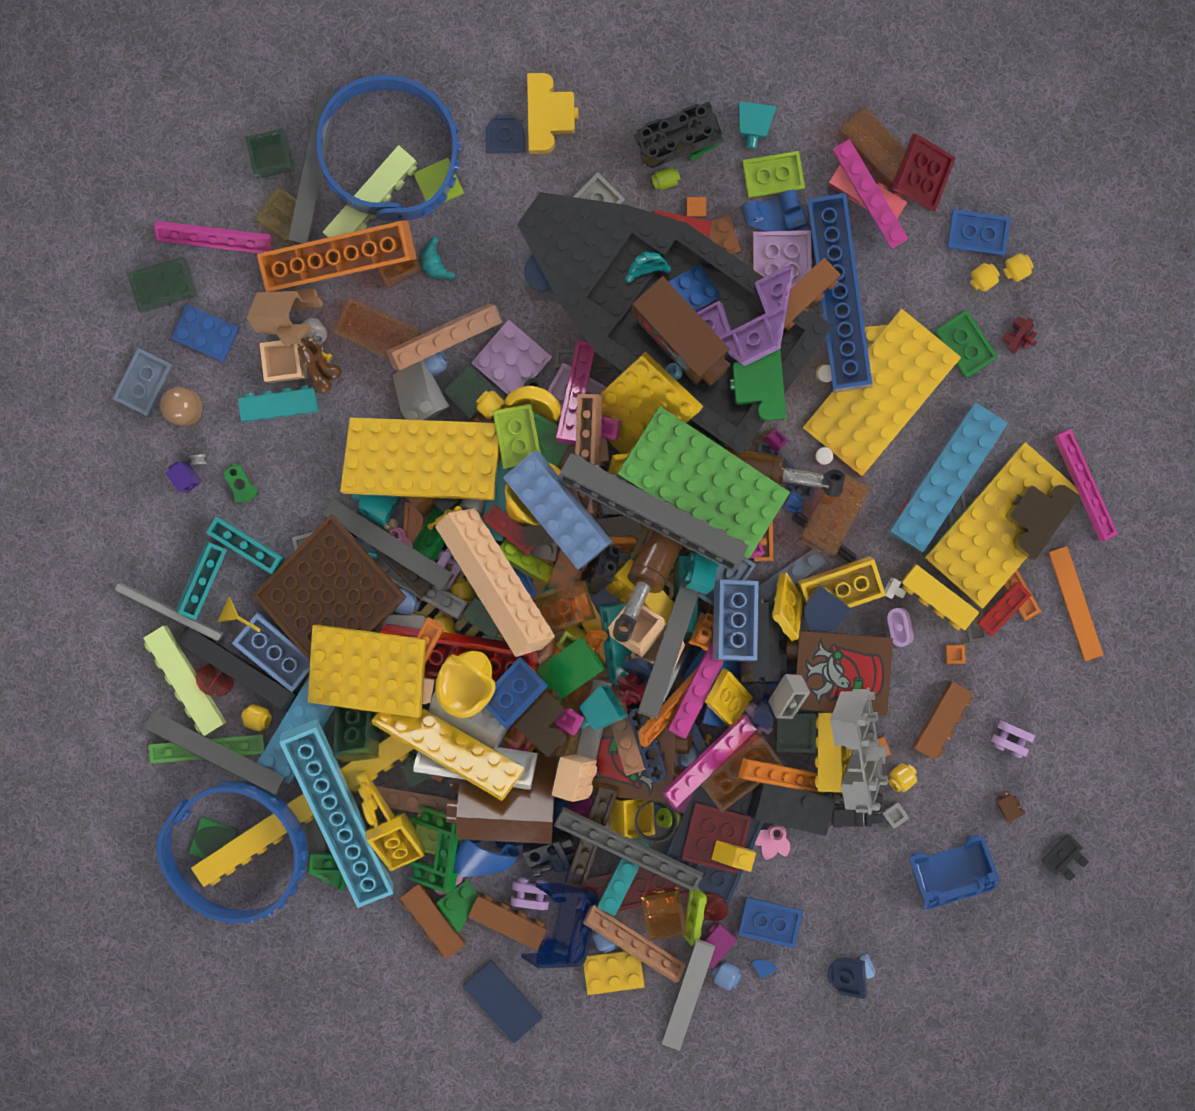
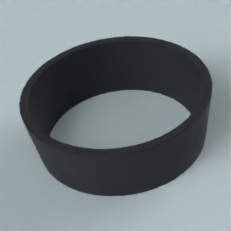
(671, 831)

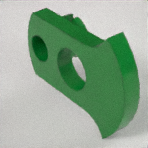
(244, 494)

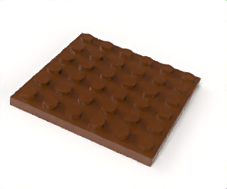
(328, 584)

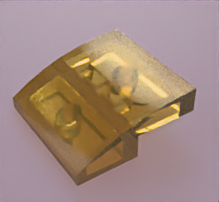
(284, 205)

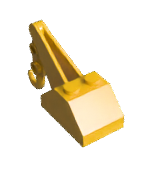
(393, 839)

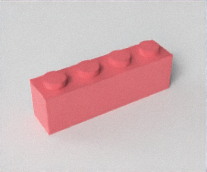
(842, 184)

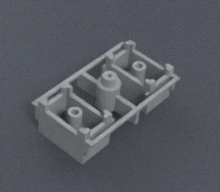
(864, 771)

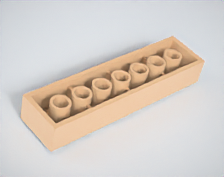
(495, 581)

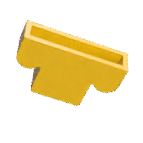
(548, 113)

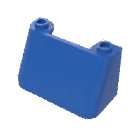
(954, 873)

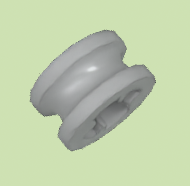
(197, 460)

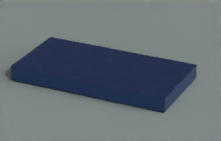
(502, 1001)

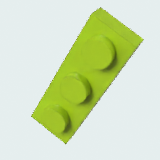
(527, 564)
(694, 916)

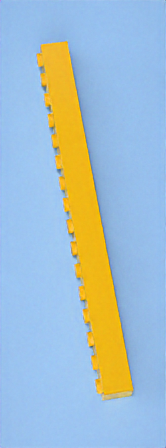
(271, 828)

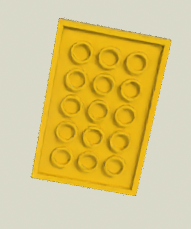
(636, 396)
(367, 670)

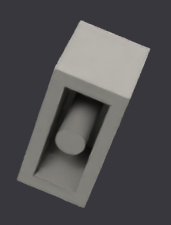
(789, 696)

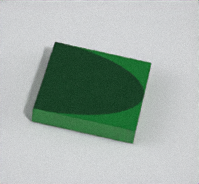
(211, 837)

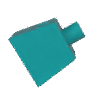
(754, 122)
(377, 507)
(601, 709)

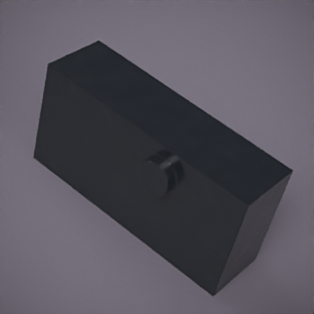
(792, 808)

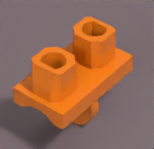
(703, 631)

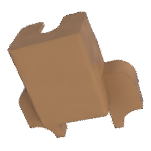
(271, 313)

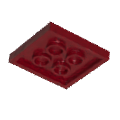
(923, 172)
(709, 825)

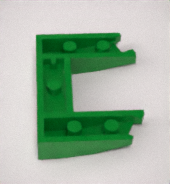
(441, 874)

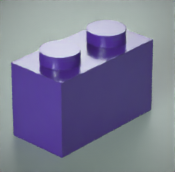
(183, 476)

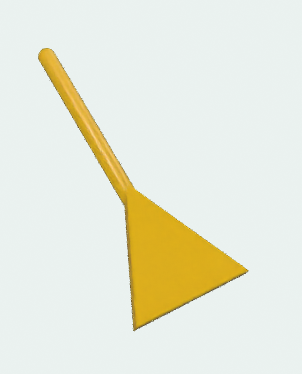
(229, 613)

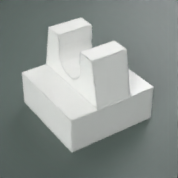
(893, 589)

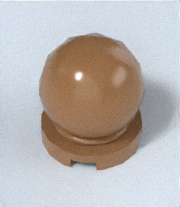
(181, 406)

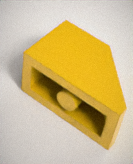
(733, 855)

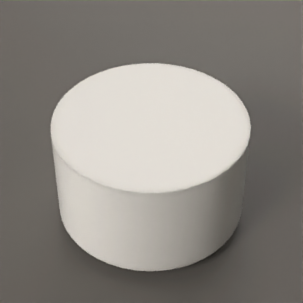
(823, 373)
(823, 455)

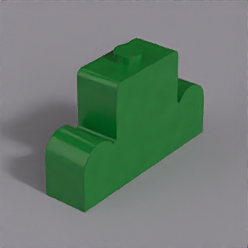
(761, 383)

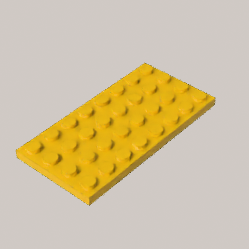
(905, 370)
(421, 458)
(979, 546)

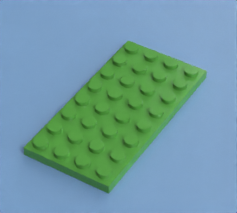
(703, 479)

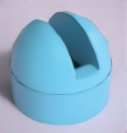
(670, 369)

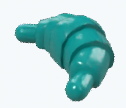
(432, 263)
(645, 264)

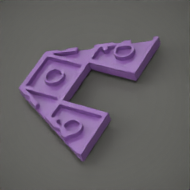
(763, 333)

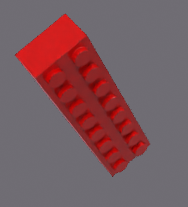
(497, 651)

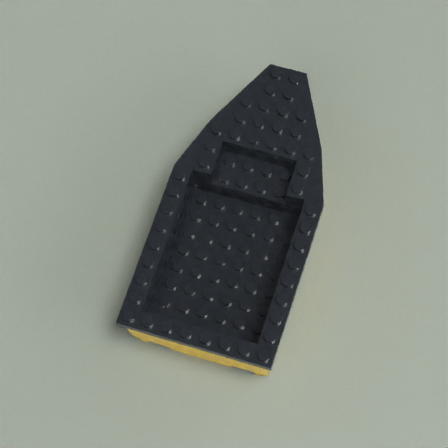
(585, 259)

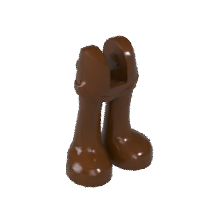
(311, 353)

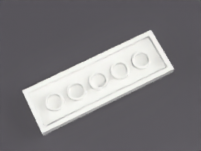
(525, 759)

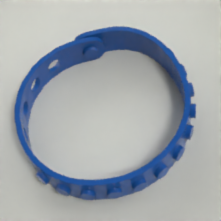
(389, 210)
(190, 895)

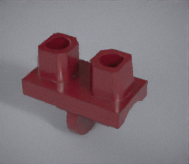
(1024, 328)
(630, 689)

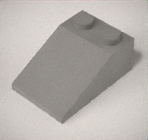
(418, 393)

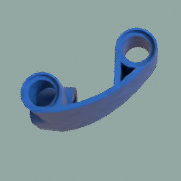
(776, 214)
(477, 861)

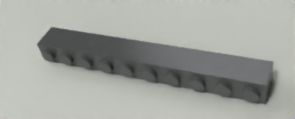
(653, 512)

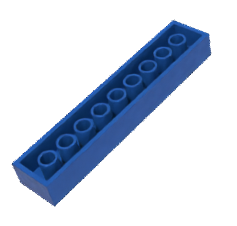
(842, 303)

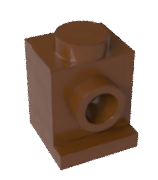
(1009, 806)

